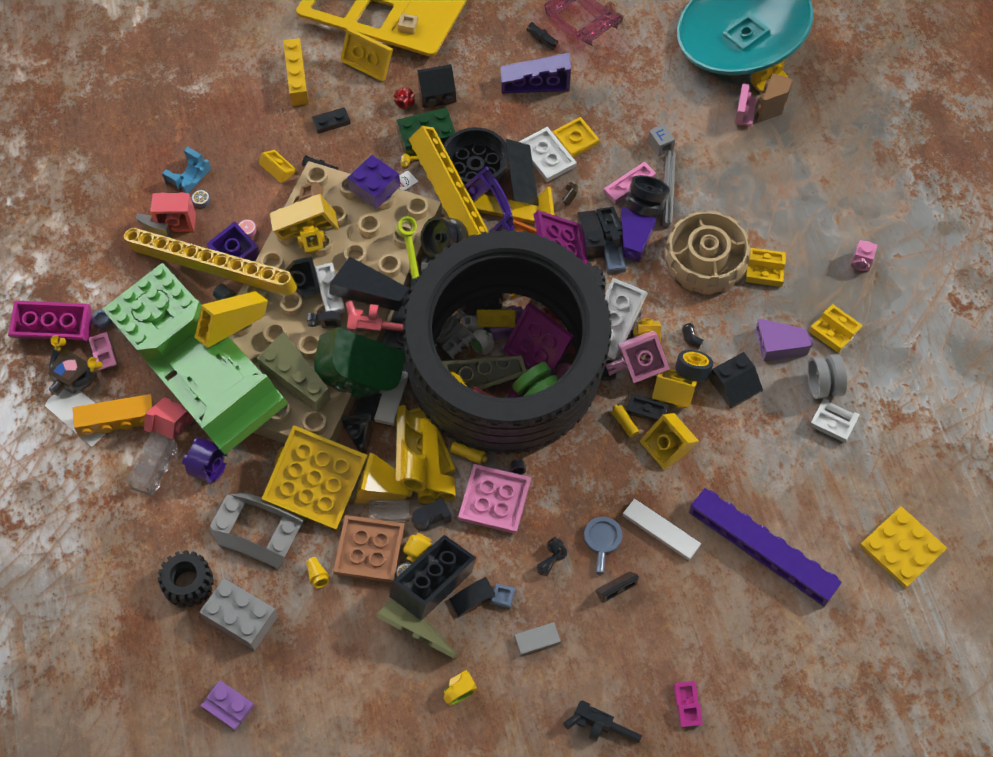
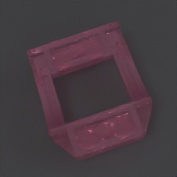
(604, 19)

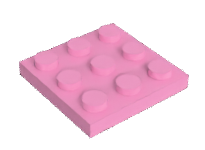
(494, 499)

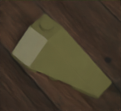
(423, 630)

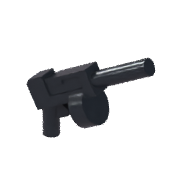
(600, 721)

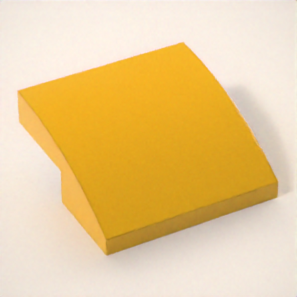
(766, 267)
(835, 328)

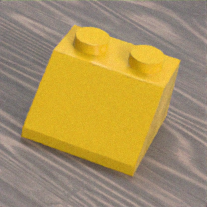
(674, 389)
(668, 440)

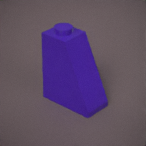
(636, 233)

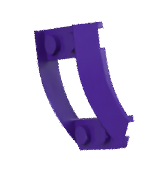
(480, 185)

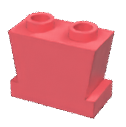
(167, 418)

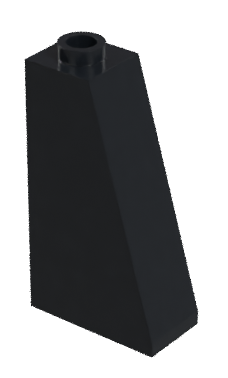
(368, 286)

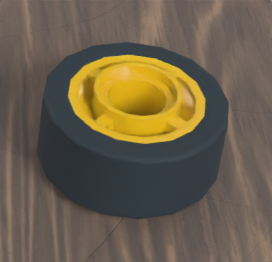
(694, 365)

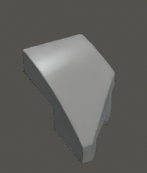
(153, 227)

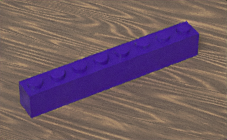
(765, 547)

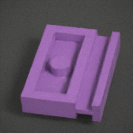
(227, 705)

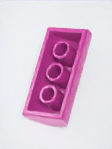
(50, 319)

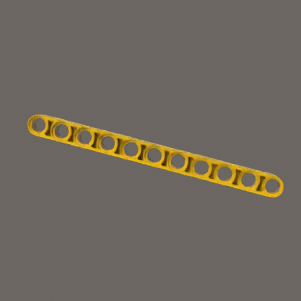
(211, 261)

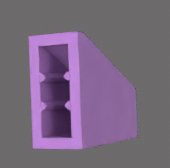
(781, 340)

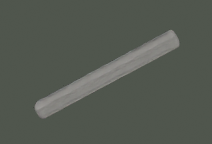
(669, 180)

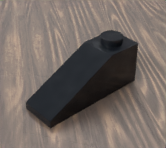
(591, 234)

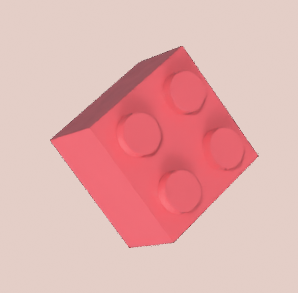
(174, 210)

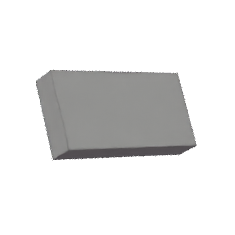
(537, 639)

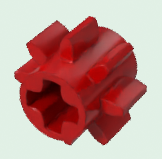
(404, 98)

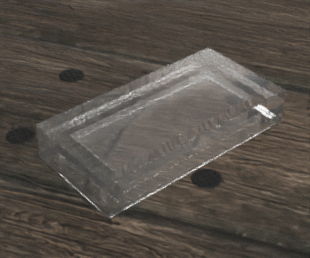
(389, 510)

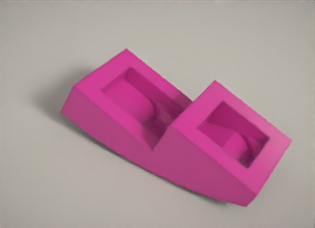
(687, 703)

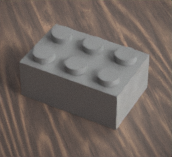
(239, 614)

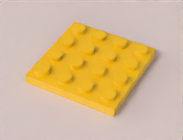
(314, 477)

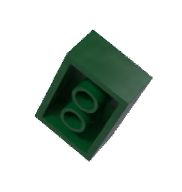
(409, 125)

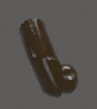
(571, 194)

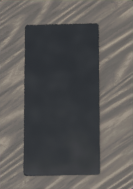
(522, 172)

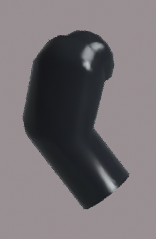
(689, 335)

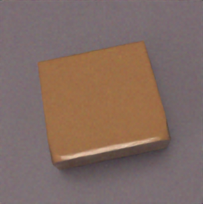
(309, 190)

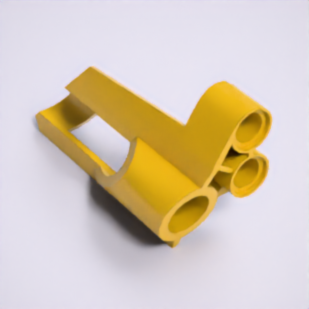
(422, 471)

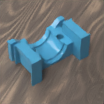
(195, 171)

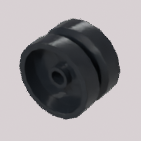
(647, 195)
(441, 233)

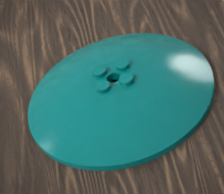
(714, 29)

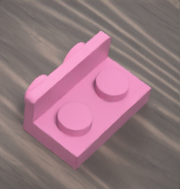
(746, 107)

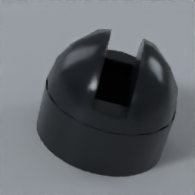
(518, 467)

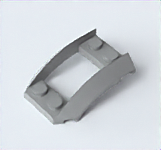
(280, 541)

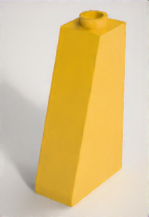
(228, 316)

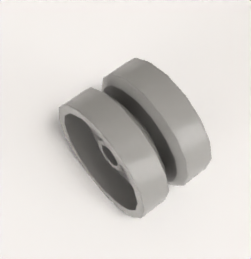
(827, 376)

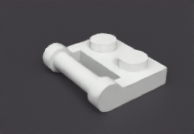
(832, 424)

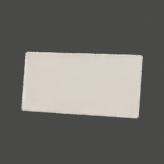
(63, 406)

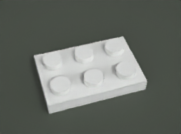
(549, 154)

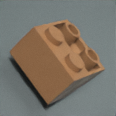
(774, 97)

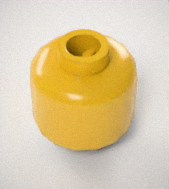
(416, 546)

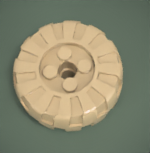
(707, 252)

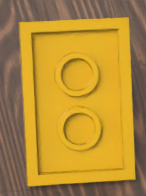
(366, 54)

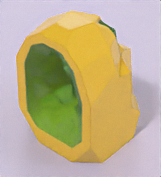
(459, 688)

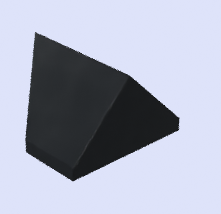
(305, 276)
(359, 429)

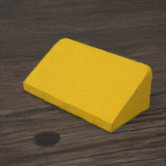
(276, 165)
(546, 201)

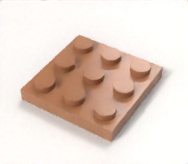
(369, 549)

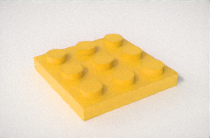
(903, 547)

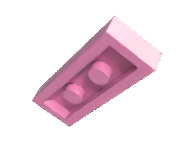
(618, 189)

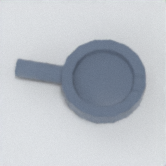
(602, 537)

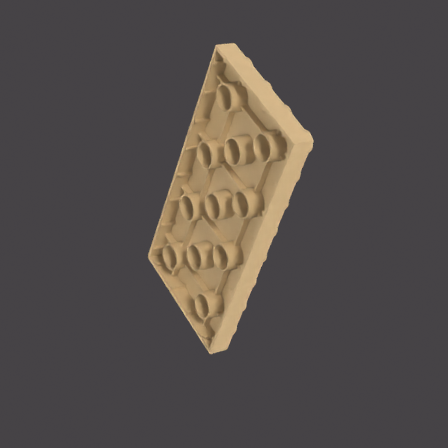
(363, 235)

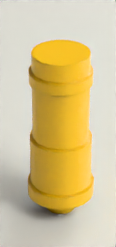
(624, 420)
(469, 453)

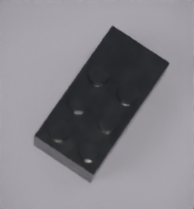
(432, 577)

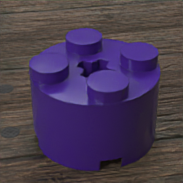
(204, 460)

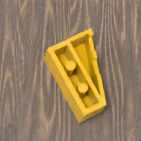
(312, 211)

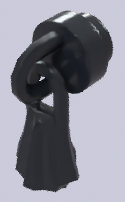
(553, 544)

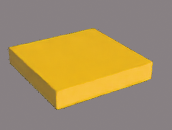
(576, 137)

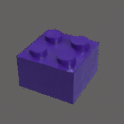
(373, 181)
(235, 242)

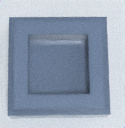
(503, 596)

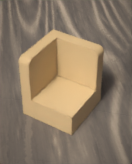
(407, 23)

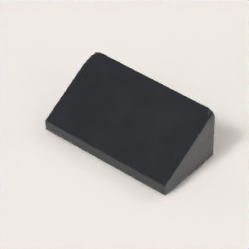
(617, 586)

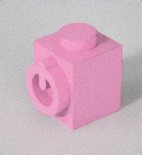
(864, 255)

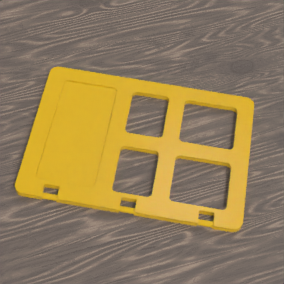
(433, 25)

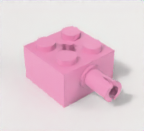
(631, 351)

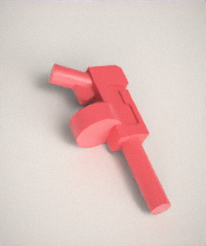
(371, 323)

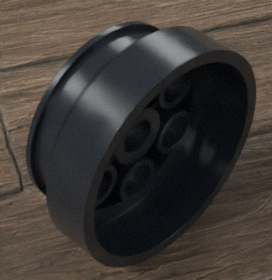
(474, 150)

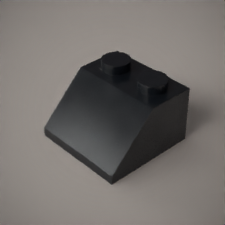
(436, 86)
(736, 380)

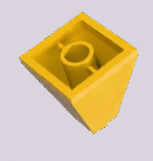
(379, 482)

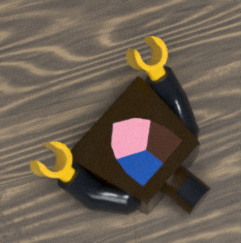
(69, 370)

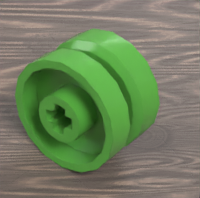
(534, 380)

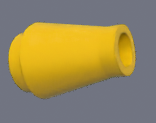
(317, 574)

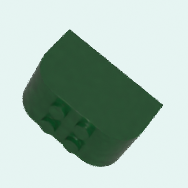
(357, 363)

